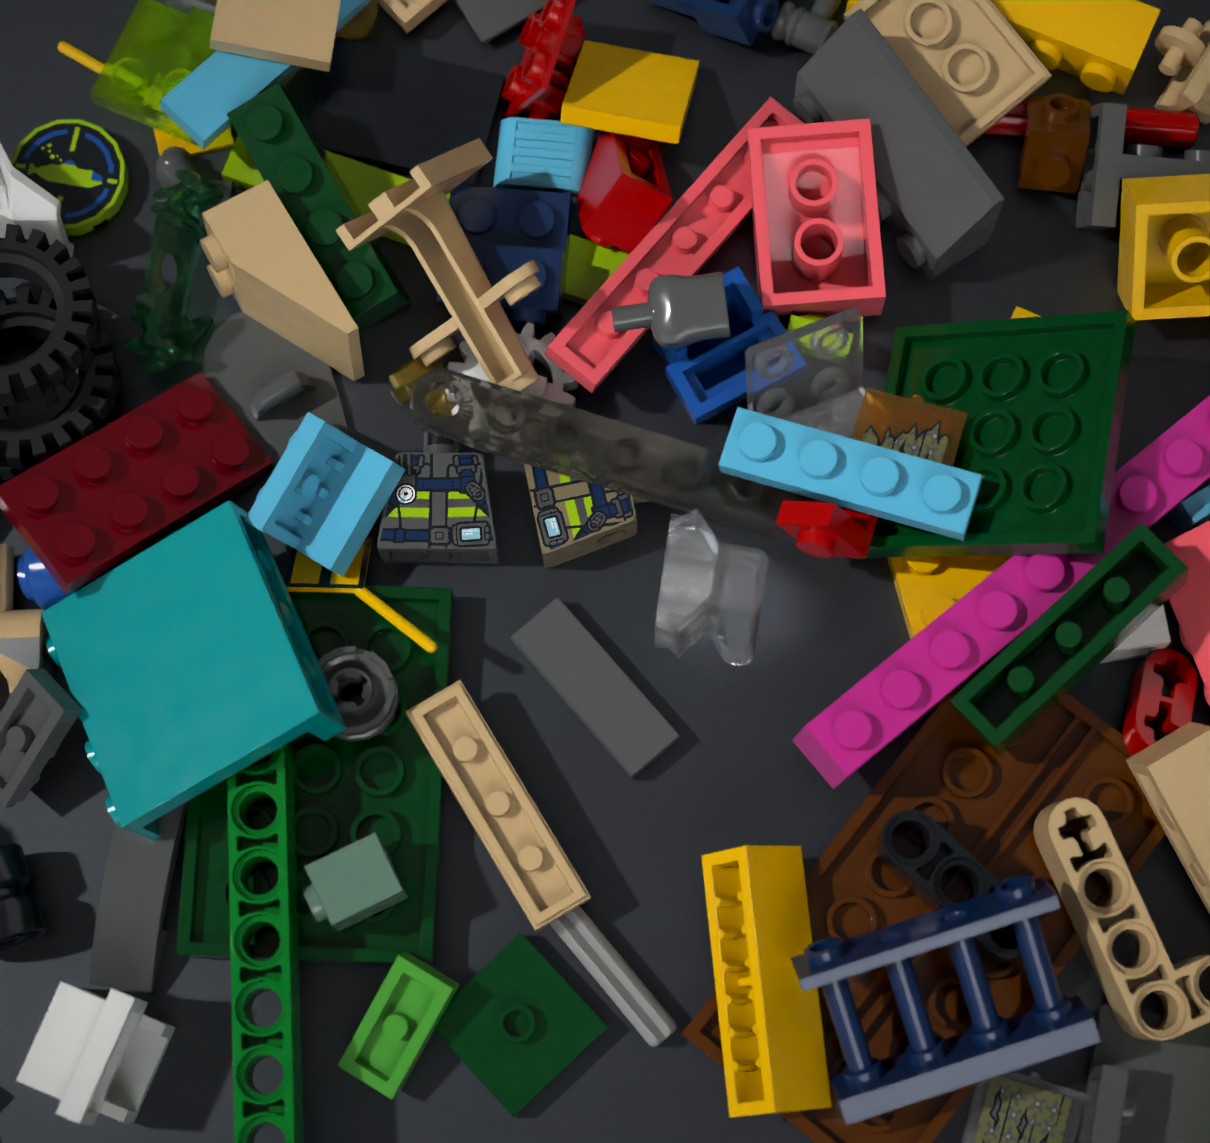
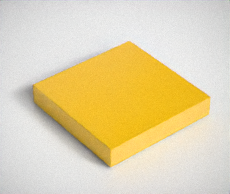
(630, 92)

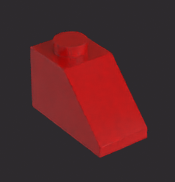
(623, 191)

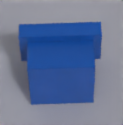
(713, 371)

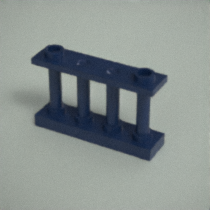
(991, 1043)

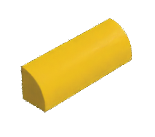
(765, 1019)

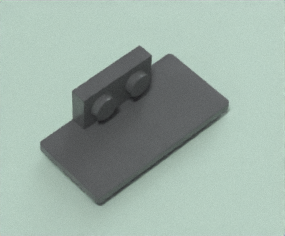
(1147, 1086)

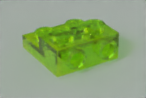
(151, 59)

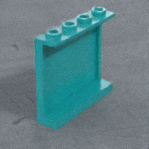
(188, 667)

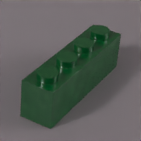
(317, 202)
(1070, 639)

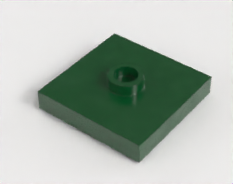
(518, 1025)

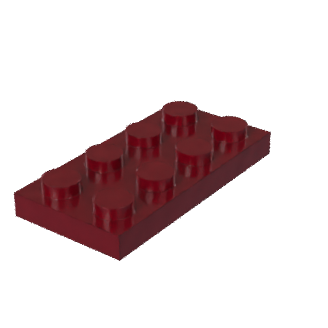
(132, 482)

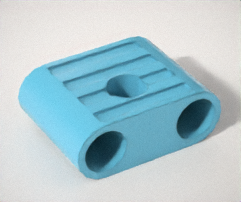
(542, 155)

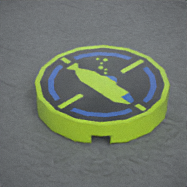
(77, 167)

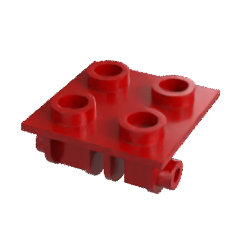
(551, 48)

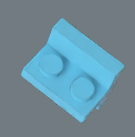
(324, 494)

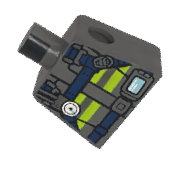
(439, 508)

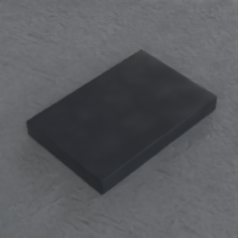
(402, 107)

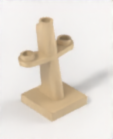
(429, 225)

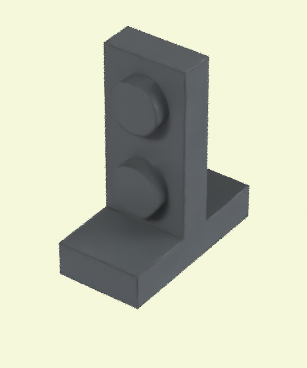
(1107, 166)

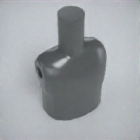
(679, 310)

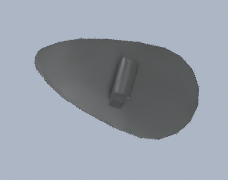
(269, 382)

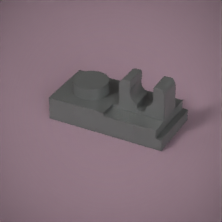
(31, 732)

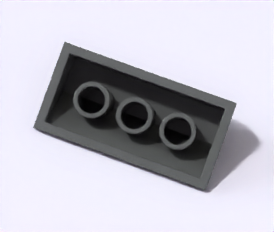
(923, 171)

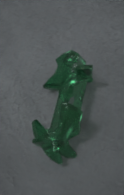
(159, 312)

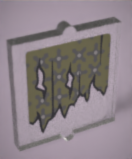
(1022, 1111)

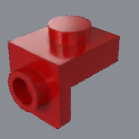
(827, 528)

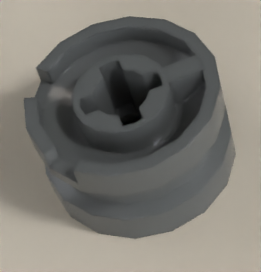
(379, 692)

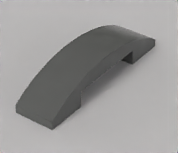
(134, 904)

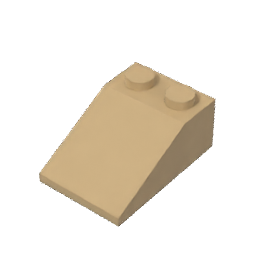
(277, 279)

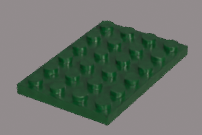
(341, 797)

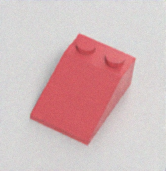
(816, 219)

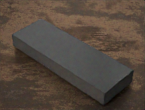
(595, 687)

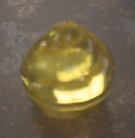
(405, 379)

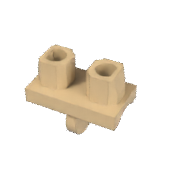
(1188, 62)

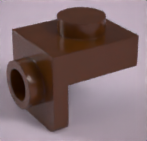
(1054, 143)

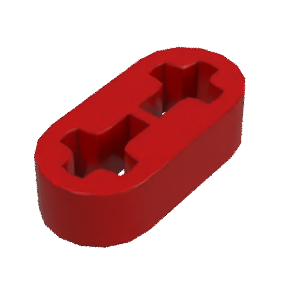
(1147, 702)

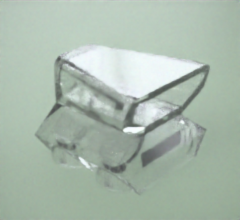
(709, 589)

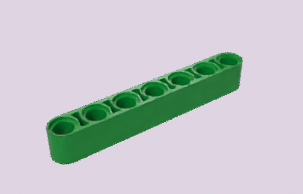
(281, 971)

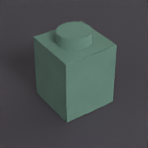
(353, 883)

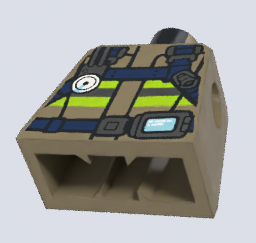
(577, 515)

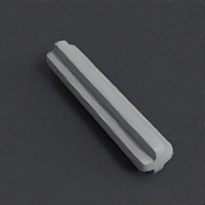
(615, 976)

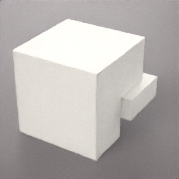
(96, 1054)

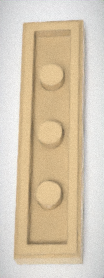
(498, 805)

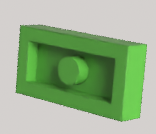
(398, 1025)

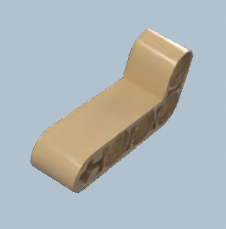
(1123, 912)

